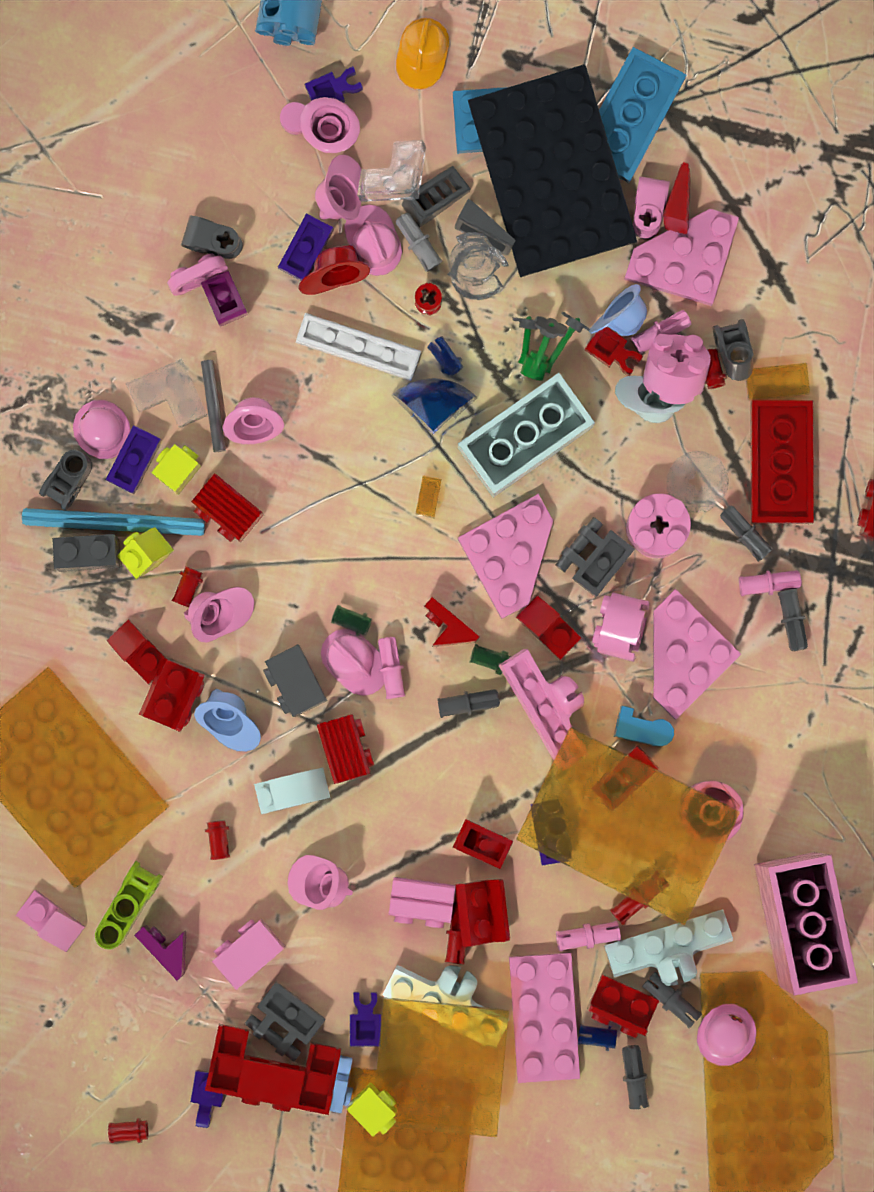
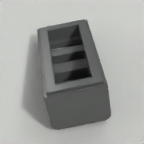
(424, 216)
(476, 220)

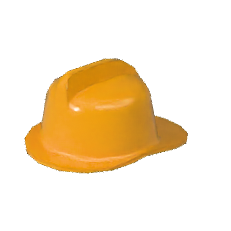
(422, 53)

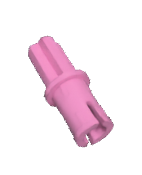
(669, 326)
(770, 582)
(391, 667)

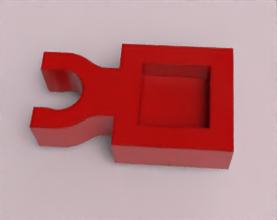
(609, 348)

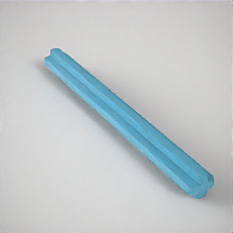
(112, 521)

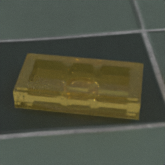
(778, 382)

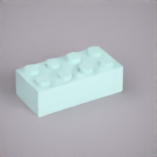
(525, 435)

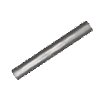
(213, 406)

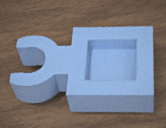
(341, 1092)

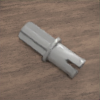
(418, 242)

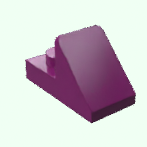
(224, 298)
(170, 957)

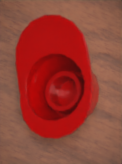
(334, 269)

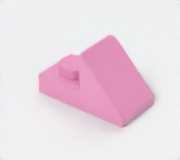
(50, 921)

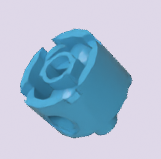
(289, 20)

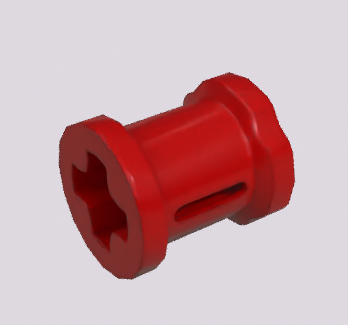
(429, 289)

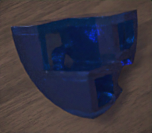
(434, 401)

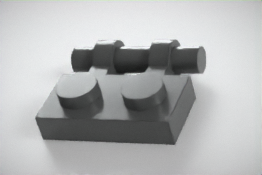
(601, 564)
(291, 1014)

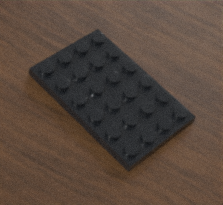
(552, 170)

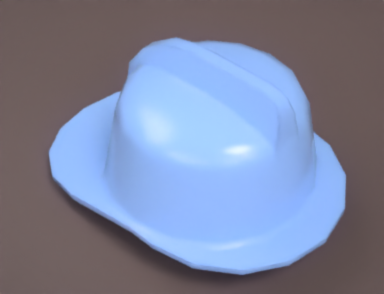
(624, 313)
(227, 721)

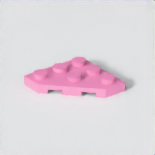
(686, 263)
(509, 553)
(685, 654)

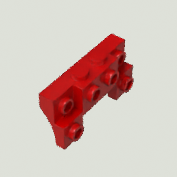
(271, 1080)

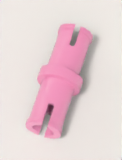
(588, 936)

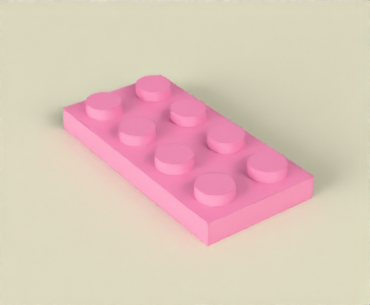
(544, 1017)

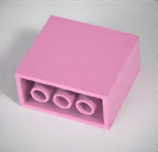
(805, 923)

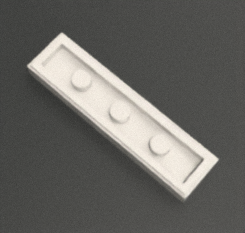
(358, 346)

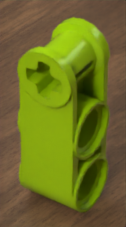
(135, 891)

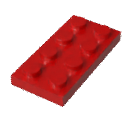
(782, 462)

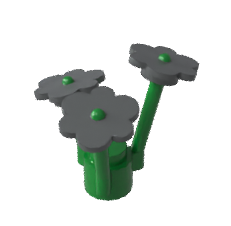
(536, 363)

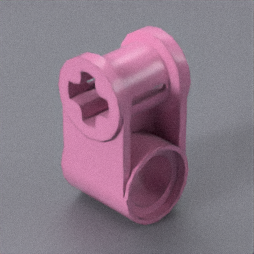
(649, 202)

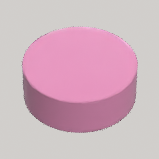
(290, 118)

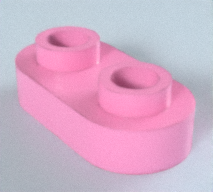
(187, 279)

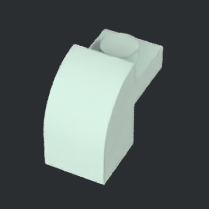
(292, 790)

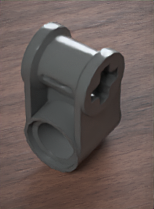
(206, 237)
(734, 345)
(66, 480)

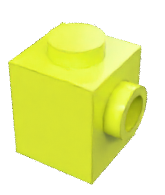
(176, 467)
(144, 552)
(373, 1109)

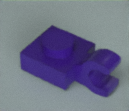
(204, 1098)

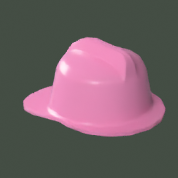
(338, 191)
(374, 239)
(219, 613)
(353, 662)
(317, 883)

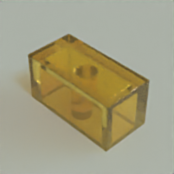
(428, 497)

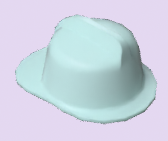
(647, 405)

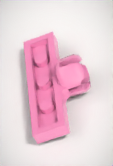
(544, 702)

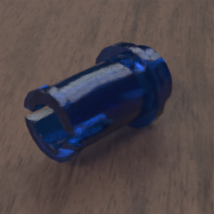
(446, 358)
(600, 1036)

